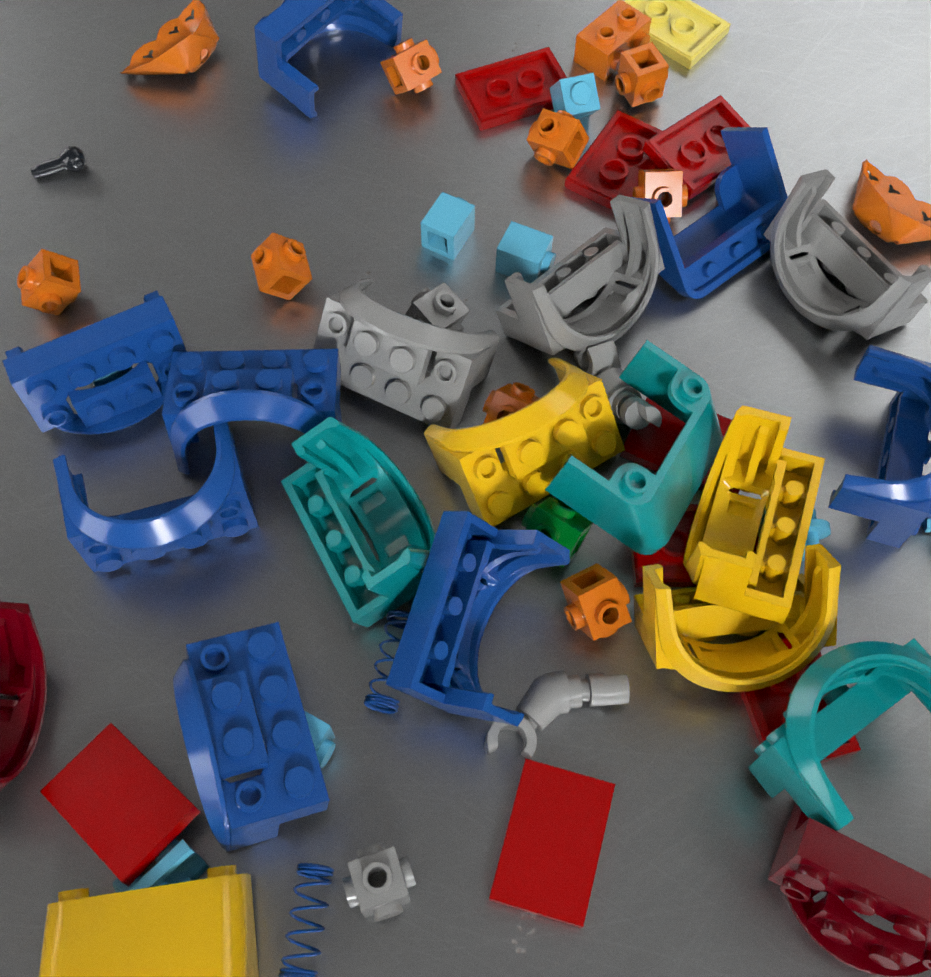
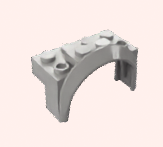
(629, 255)
(878, 291)
(389, 356)

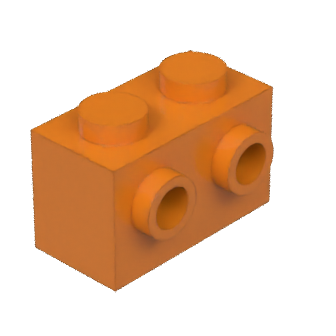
(613, 32)

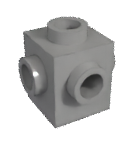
(439, 308)
(385, 900)

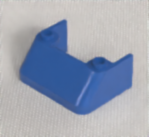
(731, 233)

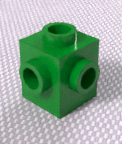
(559, 523)

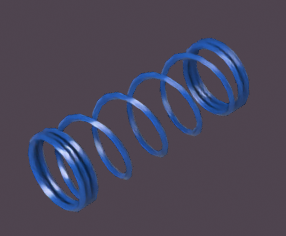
(378, 701)
(311, 871)

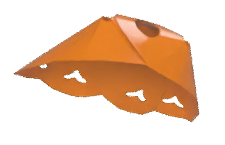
(178, 51)
(887, 214)

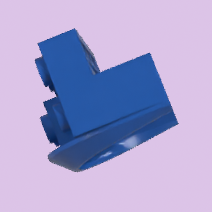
(299, 21)
(56, 368)
(255, 385)
(900, 494)
(215, 511)
(457, 593)
(243, 716)

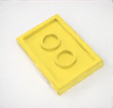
(682, 28)

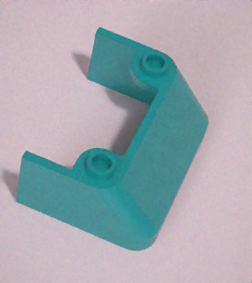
(634, 502)

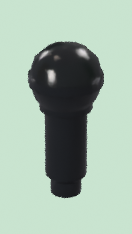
(70, 160)

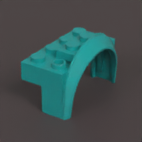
(388, 509)
(794, 750)

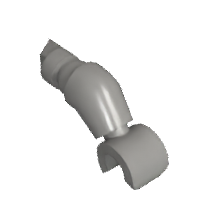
(624, 400)
(555, 695)

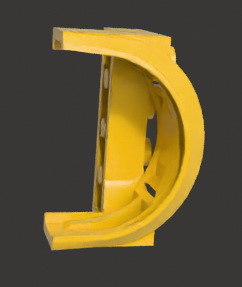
(534, 444)
(727, 523)
(674, 619)

